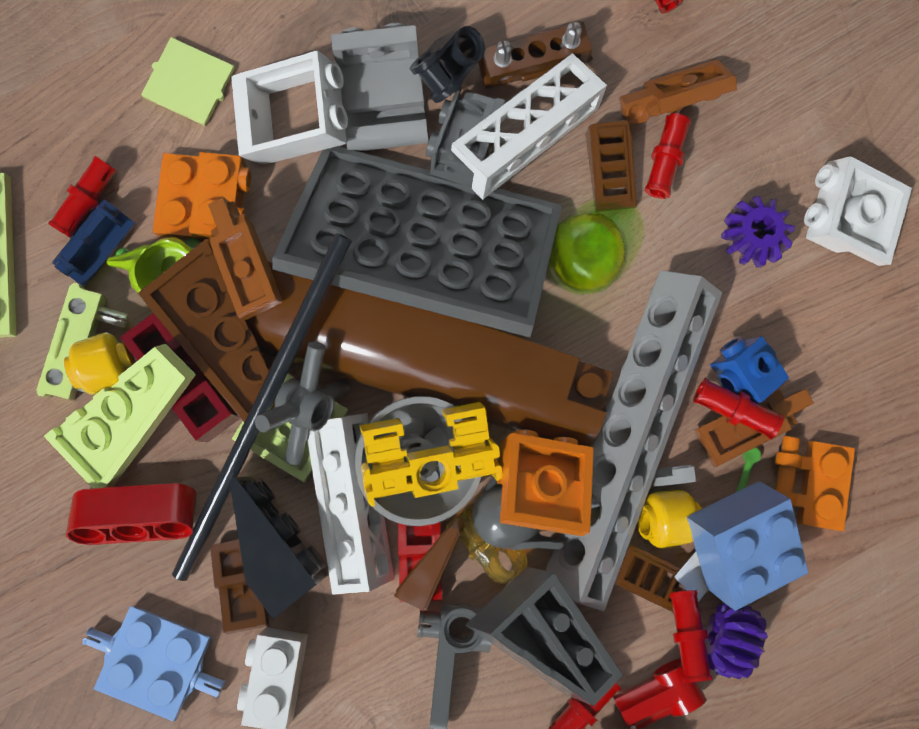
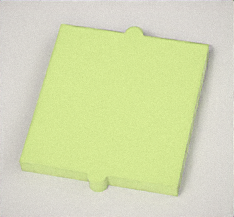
(188, 81)

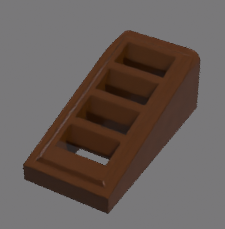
(604, 132)
(423, 581)
(636, 587)

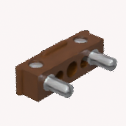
(498, 60)

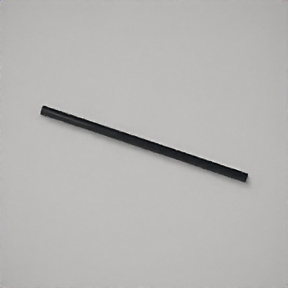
(262, 403)

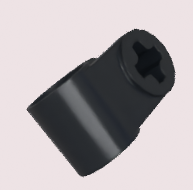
(449, 61)

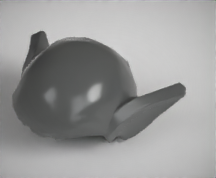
(487, 524)

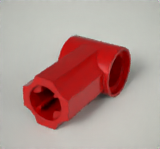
(659, 697)

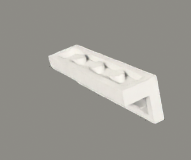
(536, 137)
(344, 511)

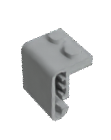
(379, 89)

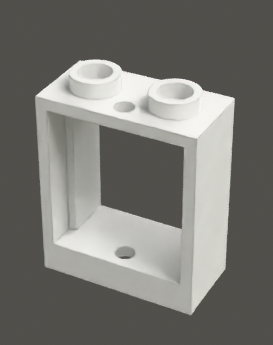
(253, 109)

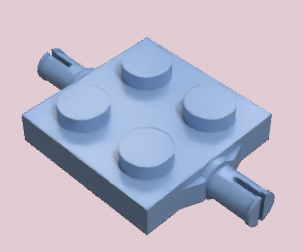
(153, 663)

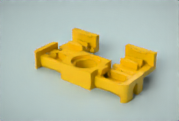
(394, 476)

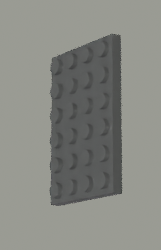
(423, 240)

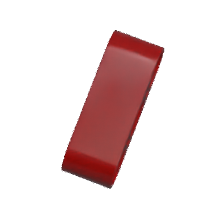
(131, 514)

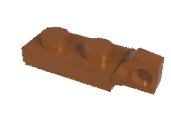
(678, 90)
(242, 261)
(725, 441)

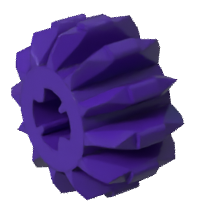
(772, 228)
(735, 641)

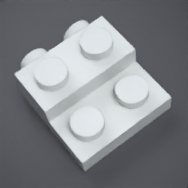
(857, 210)

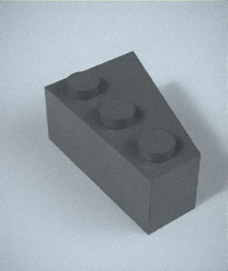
(548, 635)

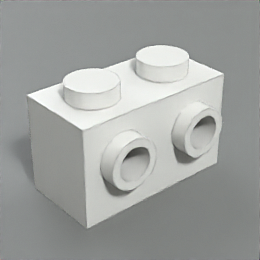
(273, 680)

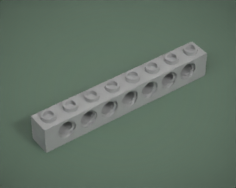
(636, 432)

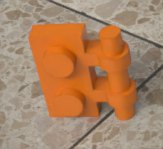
(824, 483)

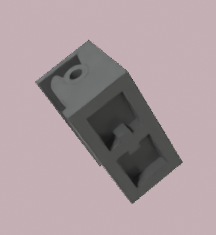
(457, 119)

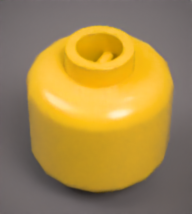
(97, 362)
(665, 518)

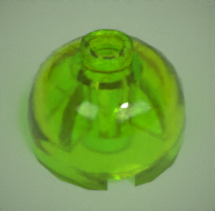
(587, 253)

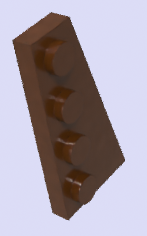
(202, 319)

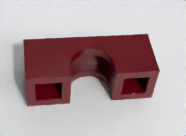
(200, 405)

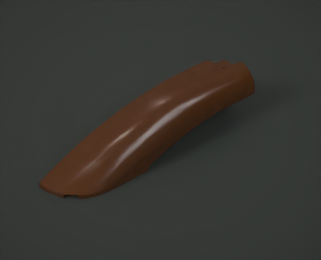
(443, 359)

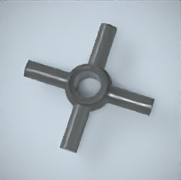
(303, 404)

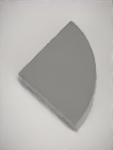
(674, 475)

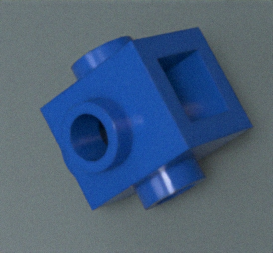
(749, 368)

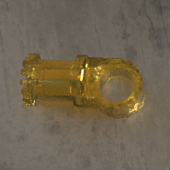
(487, 554)

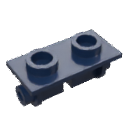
(93, 243)

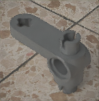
(447, 647)

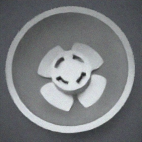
(423, 425)

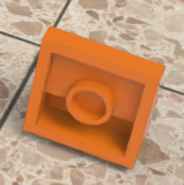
(190, 185)
(546, 483)

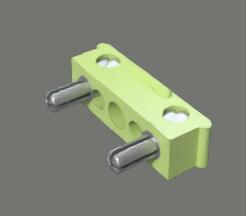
(77, 322)

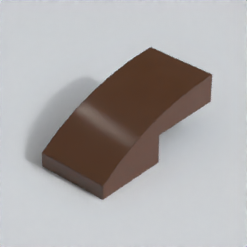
(238, 603)

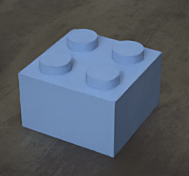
(748, 544)

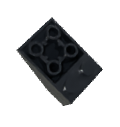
(272, 555)

